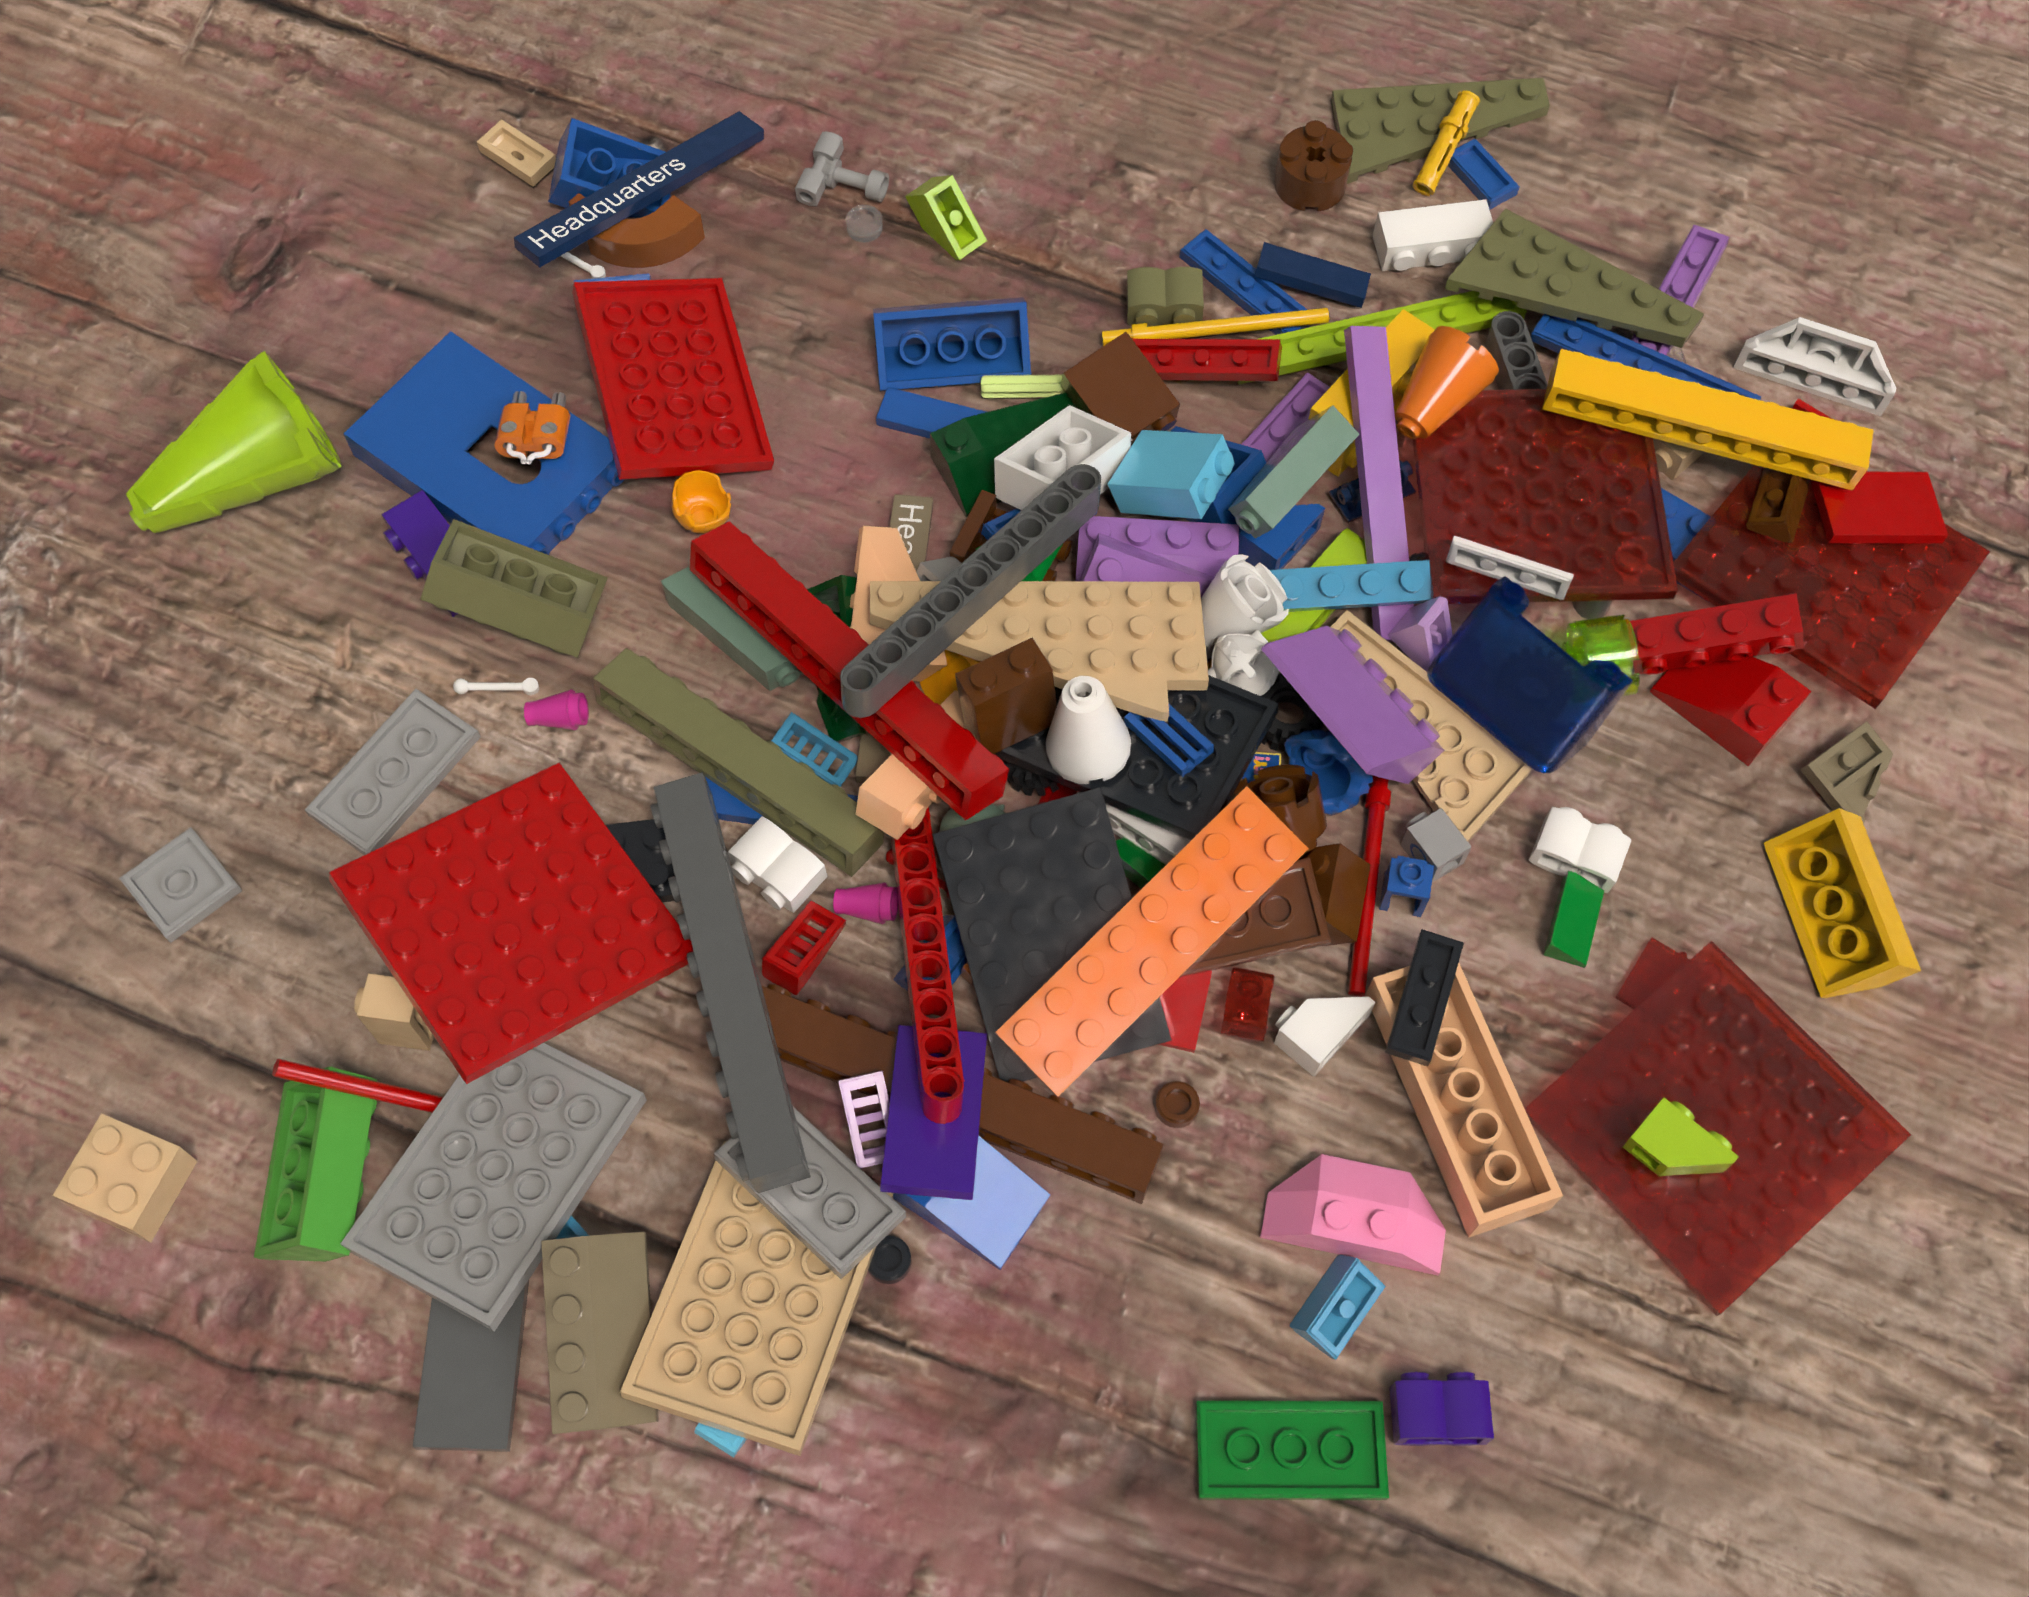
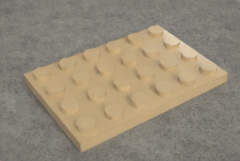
(744, 1323)

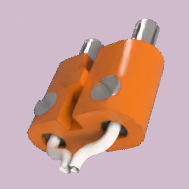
(529, 430)

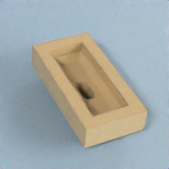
(506, 144)

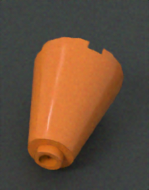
(1443, 382)

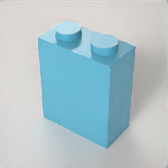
(1171, 474)

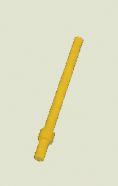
(1222, 326)

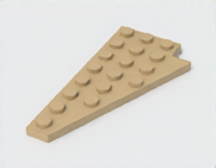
(1122, 633)

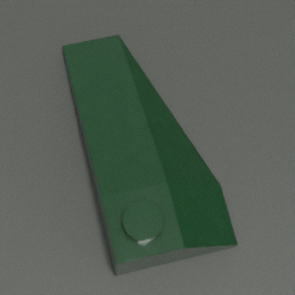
(968, 447)

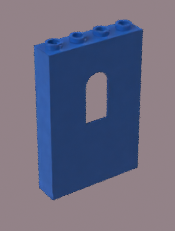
(440, 410)

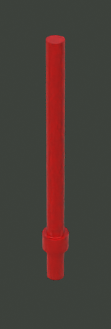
(1376, 802)

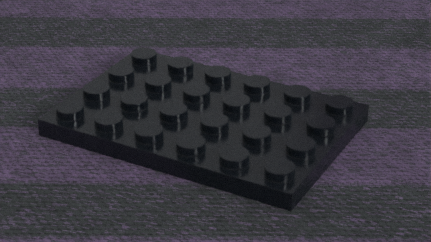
(1148, 786)
(1028, 900)

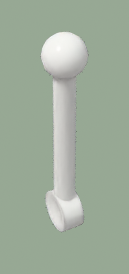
(596, 271)
(529, 686)

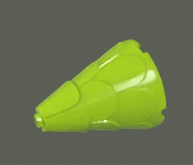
(235, 452)

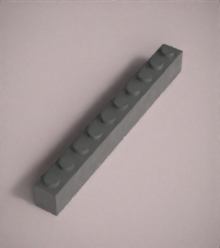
(731, 986)

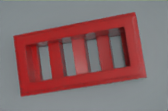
(790, 970)

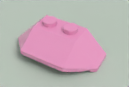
(1357, 1214)

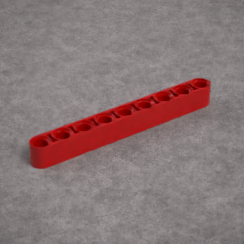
(932, 961)

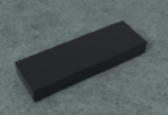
(1424, 997)

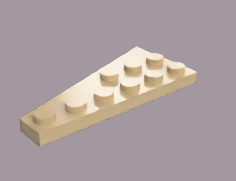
(1475, 768)

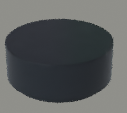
(890, 1261)

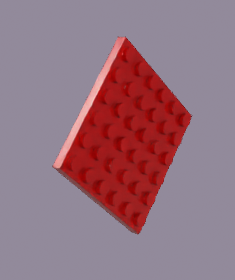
(512, 920)

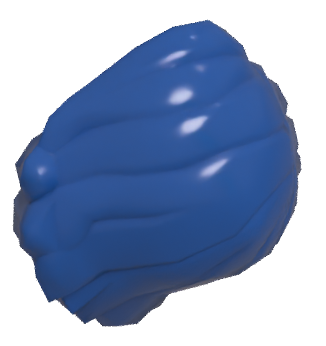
(1338, 772)

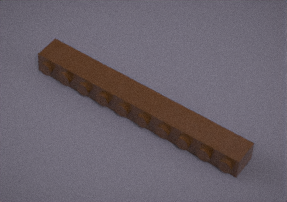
(1010, 1113)

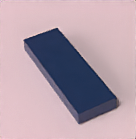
(1312, 275)

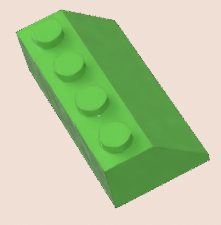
(314, 1173)

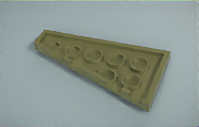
(1405, 120)
(1564, 281)

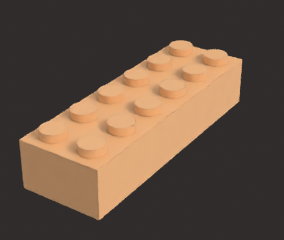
(1471, 1113)

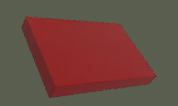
(1882, 509)

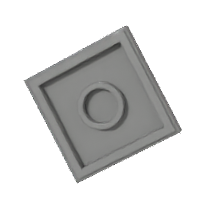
(180, 884)

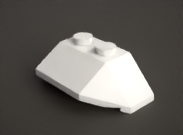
(1821, 363)

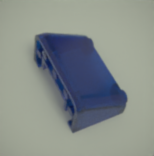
(1523, 682)

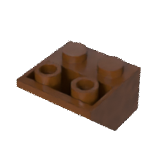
(1341, 887)

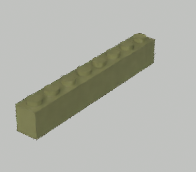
(737, 760)

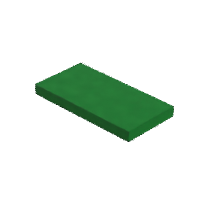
(1291, 1450)

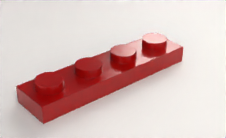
(1213, 358)

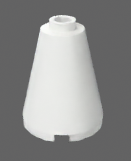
(1241, 601)
(1087, 733)

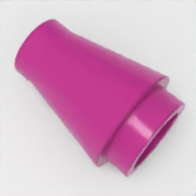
(560, 710)
(868, 902)

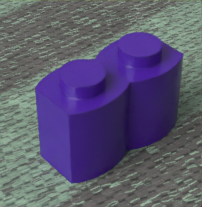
(1441, 1411)

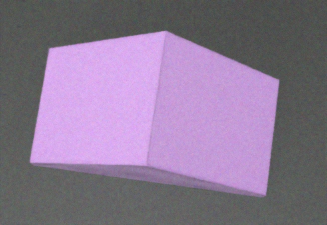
(1423, 631)

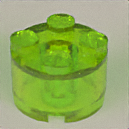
(1604, 639)

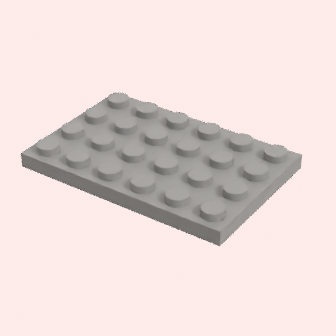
(494, 1180)

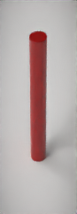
(355, 1085)

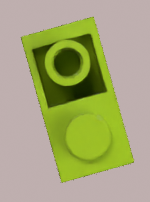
(1677, 1145)

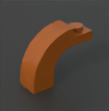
(649, 239)

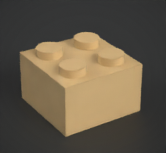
(125, 1177)

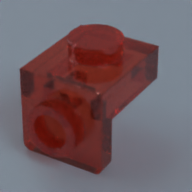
(1247, 1004)

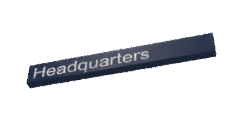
(638, 189)

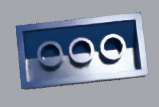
(951, 342)

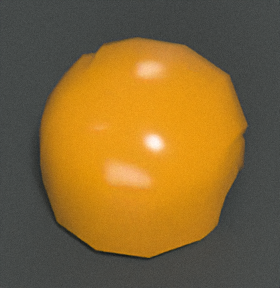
(700, 501)

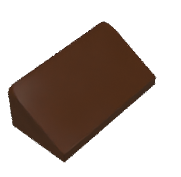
(1778, 505)

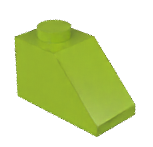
(946, 216)

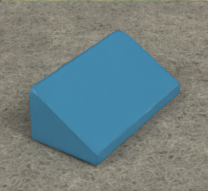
(1337, 1305)

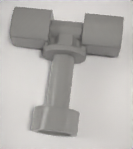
(828, 172)

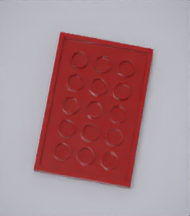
(671, 377)

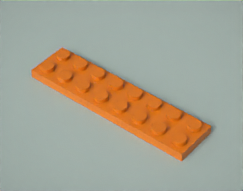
(1151, 941)

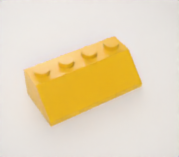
(1841, 905)

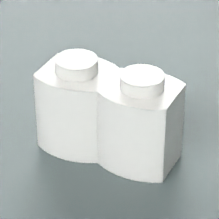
(1581, 847)
(777, 865)

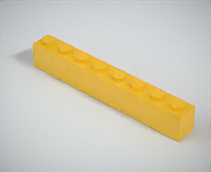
(1708, 419)

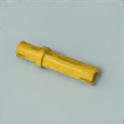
(1452, 130)

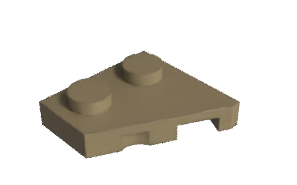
(1850, 770)

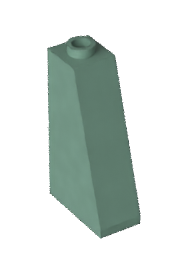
(1292, 471)
(728, 630)

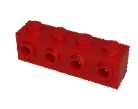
(1718, 634)

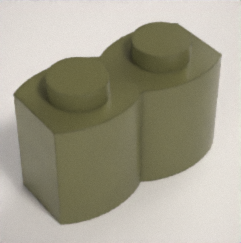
(1164, 295)

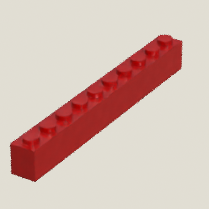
(822, 645)

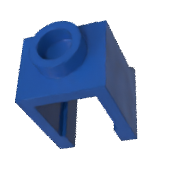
(1410, 879)

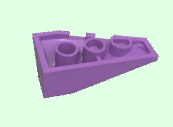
(1126, 563)

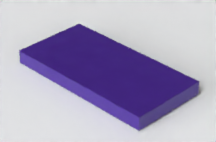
(928, 1155)

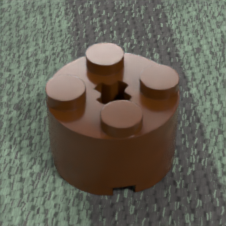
(1313, 167)
(1292, 798)

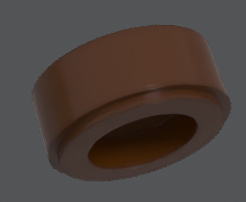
(1177, 1104)

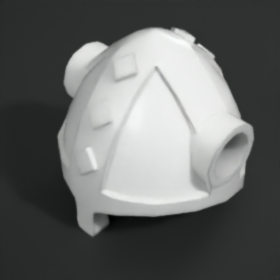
(1242, 663)

